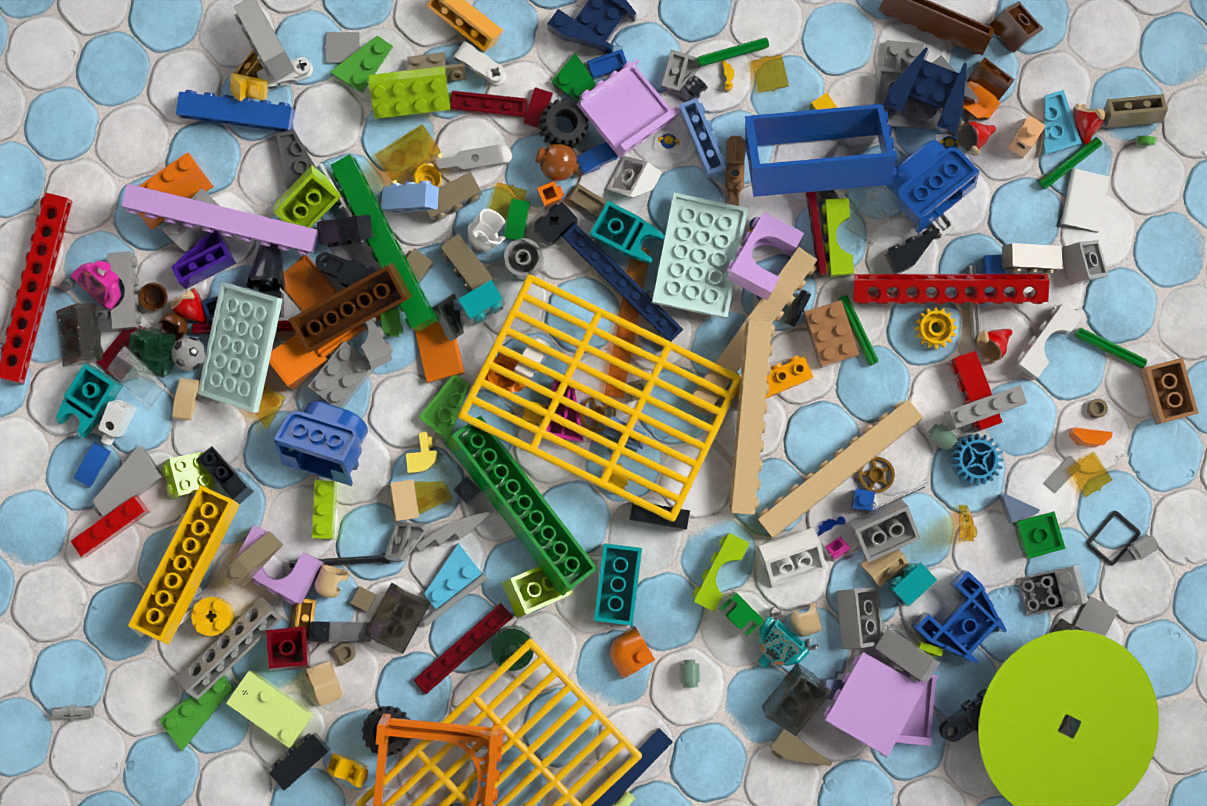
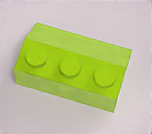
(307, 199)

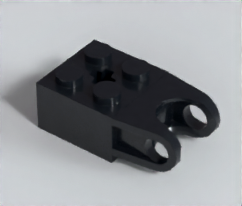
(343, 270)
(964, 720)

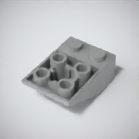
(1053, 590)

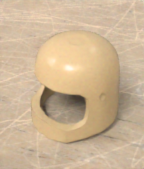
(327, 581)
(807, 622)

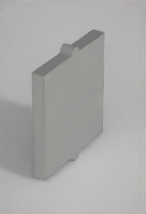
(341, 45)
(1096, 616)

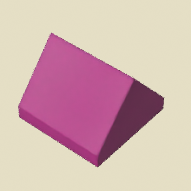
(837, 548)

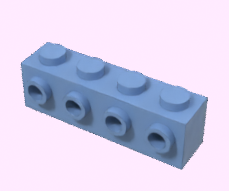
(702, 138)

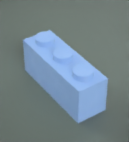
(410, 197)

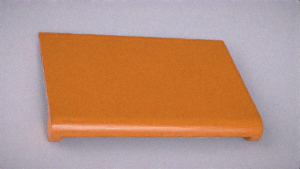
(307, 283)
(438, 355)

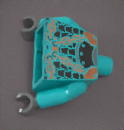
(780, 644)

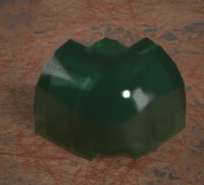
(153, 349)

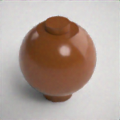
(557, 161)

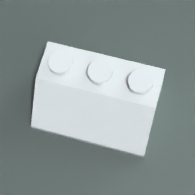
(793, 557)

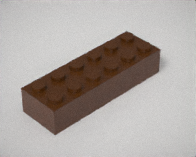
(350, 307)

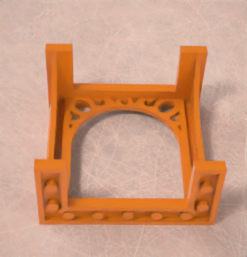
(484, 736)

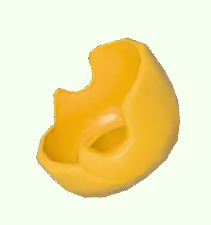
(427, 172)

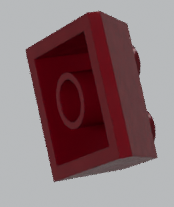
(288, 649)

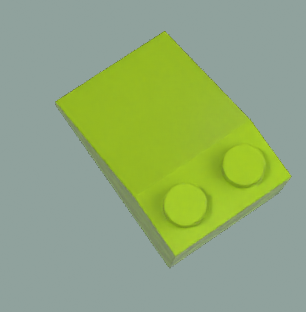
(531, 591)

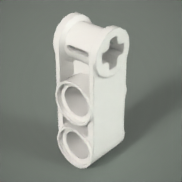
(479, 63)
(291, 78)

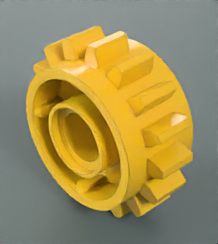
(926, 333)

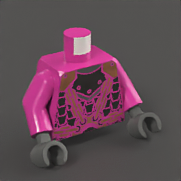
(99, 283)

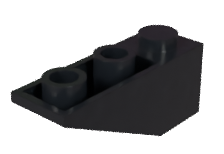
(907, 255)
(225, 475)

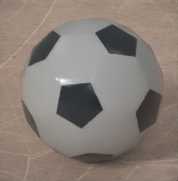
(188, 353)

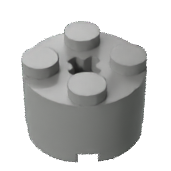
(522, 248)

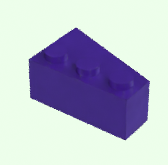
(203, 260)

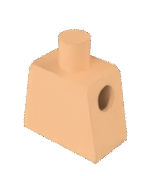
(1026, 135)

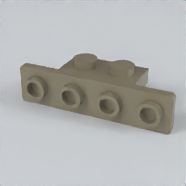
(453, 72)

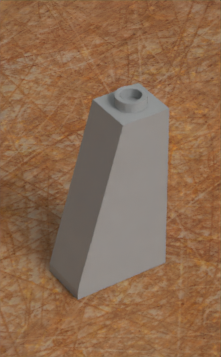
(132, 479)

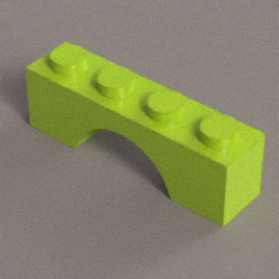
(839, 262)
(731, 549)

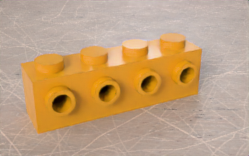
(467, 21)
(787, 376)

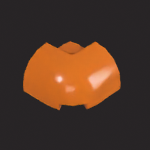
(630, 653)

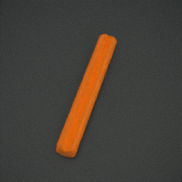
(329, 347)

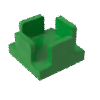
(1039, 535)
(742, 614)

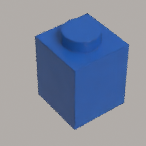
(992, 264)
(862, 500)

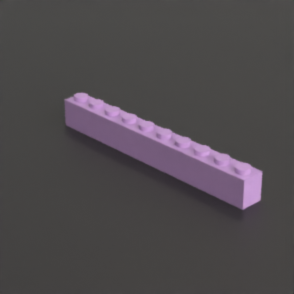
(219, 218)

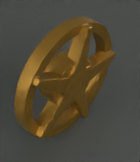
(599, 409)
(877, 475)

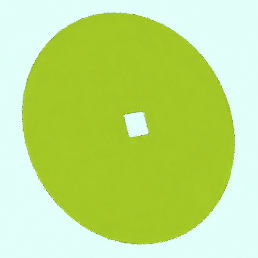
(1026, 704)

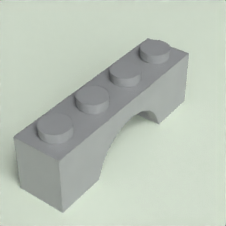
(126, 314)
(374, 348)
(985, 407)

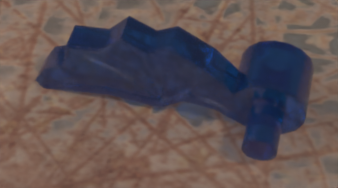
(828, 525)

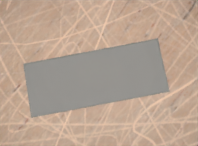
(1060, 475)

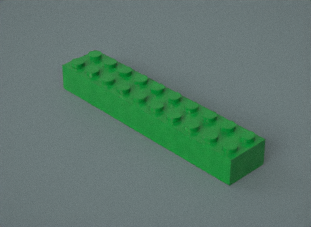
(522, 507)

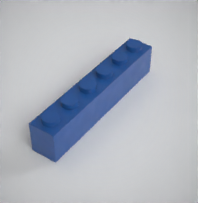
(234, 112)

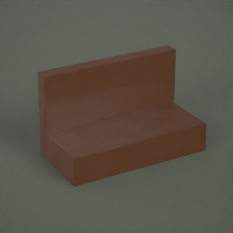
(991, 78)

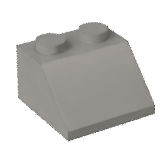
(1084, 262)

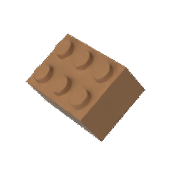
(830, 334)
(1169, 391)

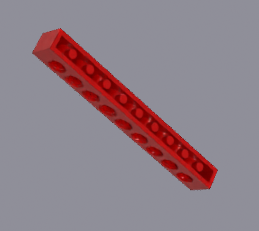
(1039, 283)
(38, 298)

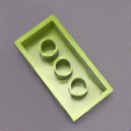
(409, 92)

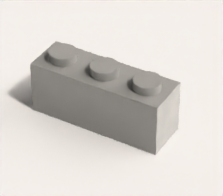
(906, 656)

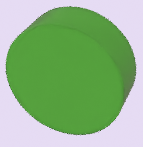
(1146, 140)

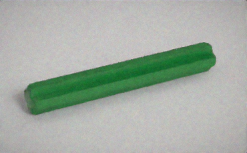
(732, 52)
(1070, 163)
(859, 331)
(1111, 348)

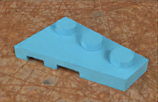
(1059, 127)
(454, 576)

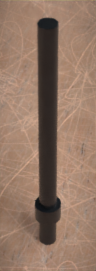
(352, 560)

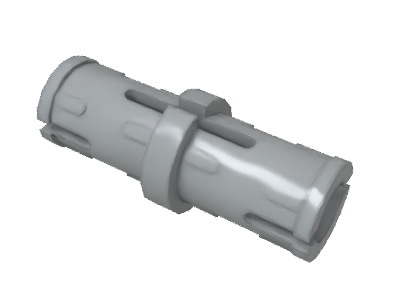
(73, 712)

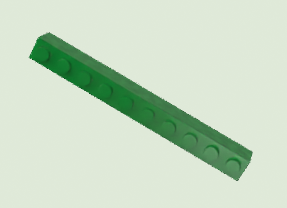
(384, 242)

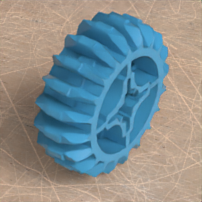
(971, 452)

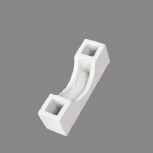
(1034, 359)

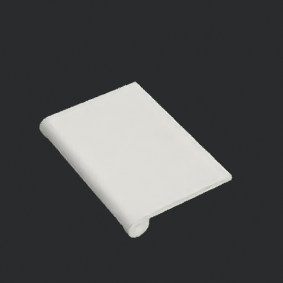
(1085, 200)

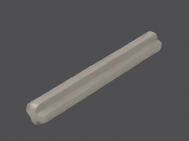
(974, 309)

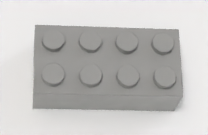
(263, 39)

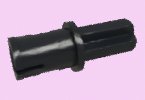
(798, 308)

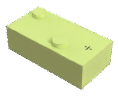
(270, 708)

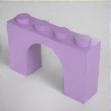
(766, 231)
(293, 586)

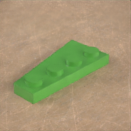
(192, 714)

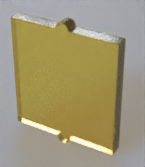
(770, 73)
(503, 196)
(1089, 474)

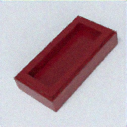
(539, 101)

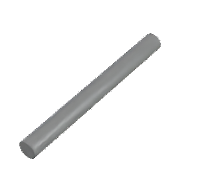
(455, 599)

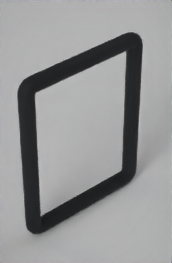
(1101, 528)

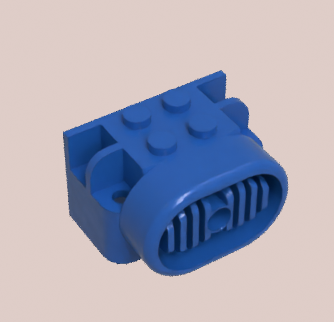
(932, 182)
(323, 441)

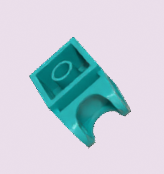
(631, 233)
(86, 403)

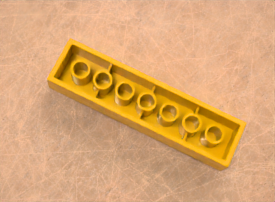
(184, 565)

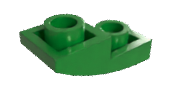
(517, 219)

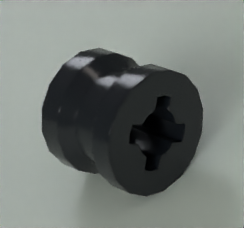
(695, 87)

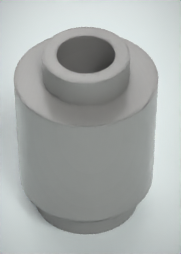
(1142, 547)

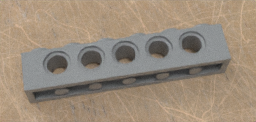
(229, 648)

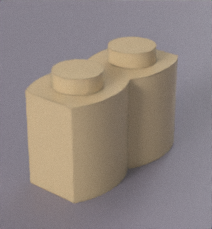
(324, 683)

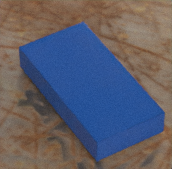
(606, 64)

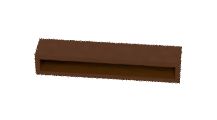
(941, 22)

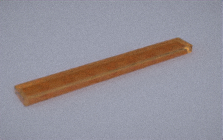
(637, 271)

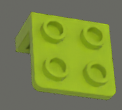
(185, 475)

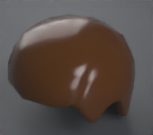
(153, 296)
(174, 325)

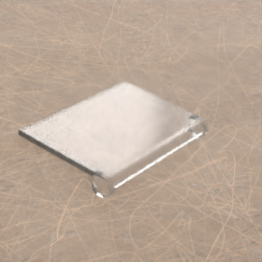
(564, 266)
(136, 377)
(925, 484)

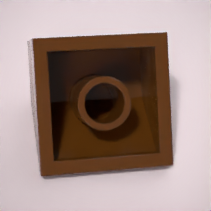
(1016, 26)

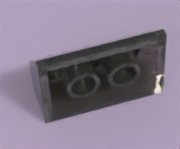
(79, 334)
(397, 618)
(796, 699)

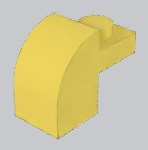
(422, 460)

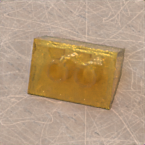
(408, 153)

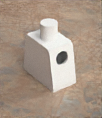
(116, 420)

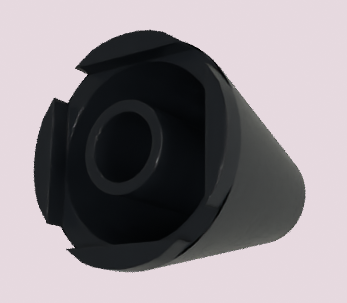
(267, 270)

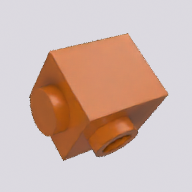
(550, 194)

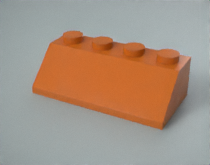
(179, 178)

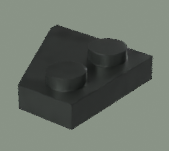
(449, 317)

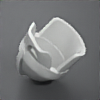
(484, 230)

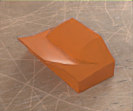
(987, 102)
(1089, 437)

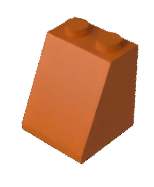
(294, 363)

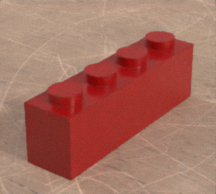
(973, 385)
(110, 526)

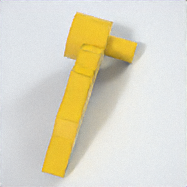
(729, 74)

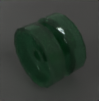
(507, 637)

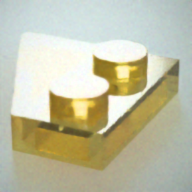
(269, 406)
(431, 495)
(967, 530)

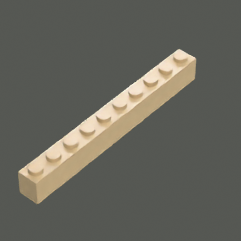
(790, 280)
(750, 416)
(839, 469)

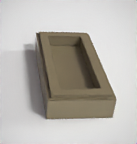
(587, 200)

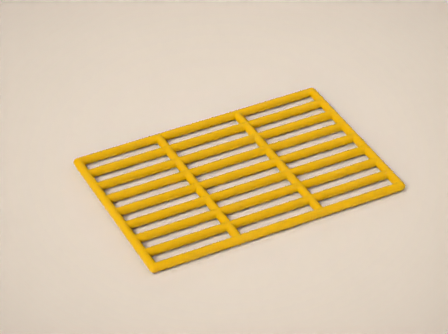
(627, 431)
(514, 739)

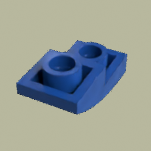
(595, 157)
(92, 464)

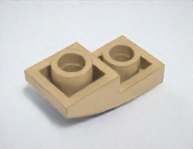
(184, 400)

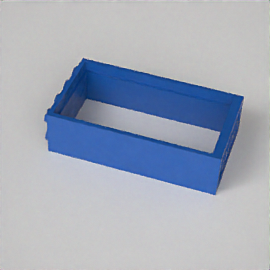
(824, 172)

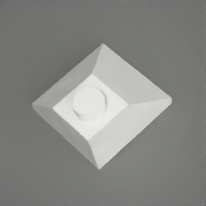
(633, 177)

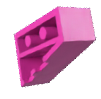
(568, 414)

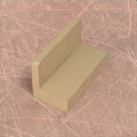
(403, 500)
(885, 567)

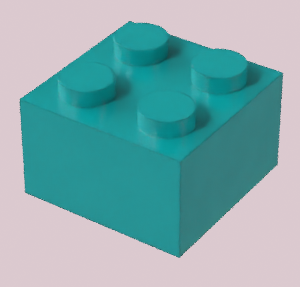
(482, 302)
(912, 583)

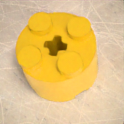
(208, 626)

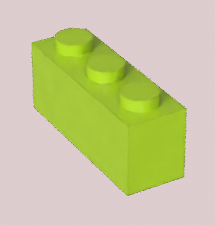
(324, 509)

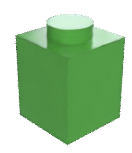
(392, 323)

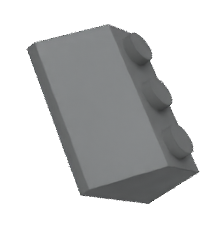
(185, 236)
(885, 530)
(860, 617)

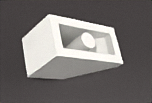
(533, 354)

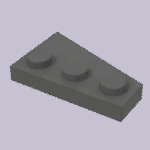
(293, 156)

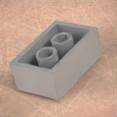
(341, 376)

